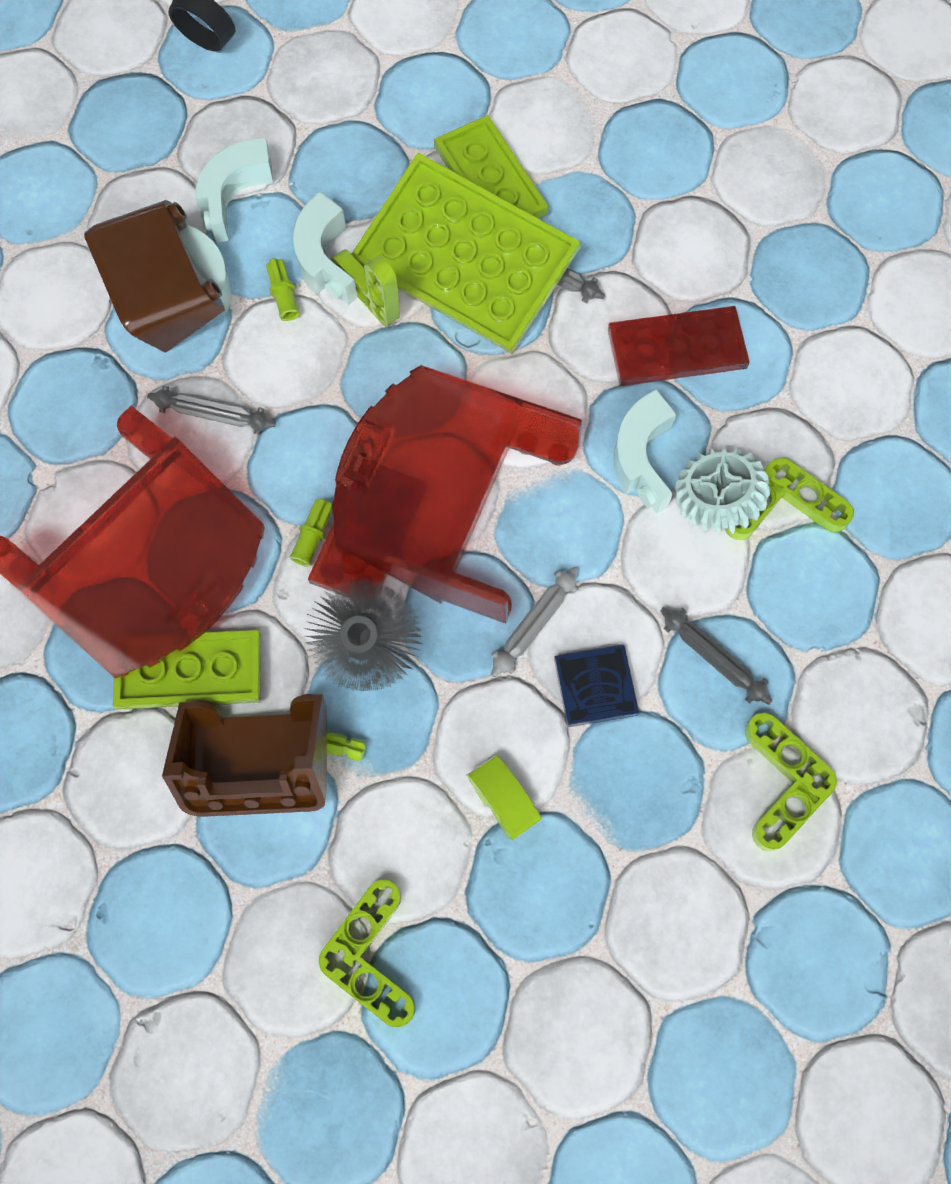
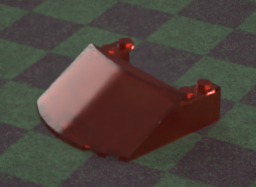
(424, 472)
(148, 562)

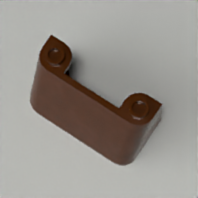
(153, 275)
(248, 761)

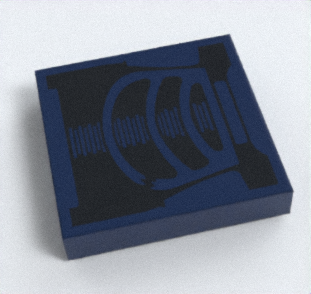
(596, 686)

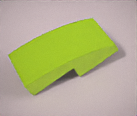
(504, 796)

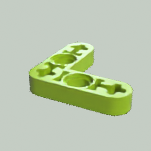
(374, 285)
(780, 489)
(800, 787)
(355, 949)

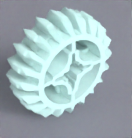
(740, 499)

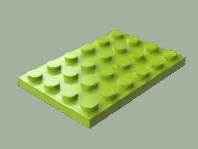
(467, 252)

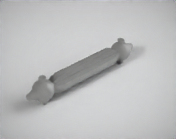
(534, 622)

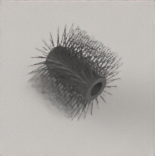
(349, 636)

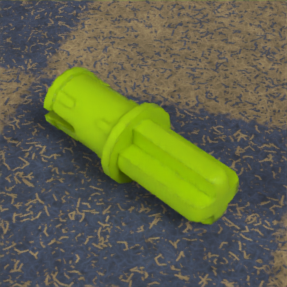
(282, 290)
(311, 533)

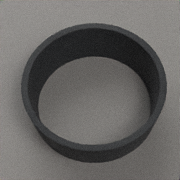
(211, 14)

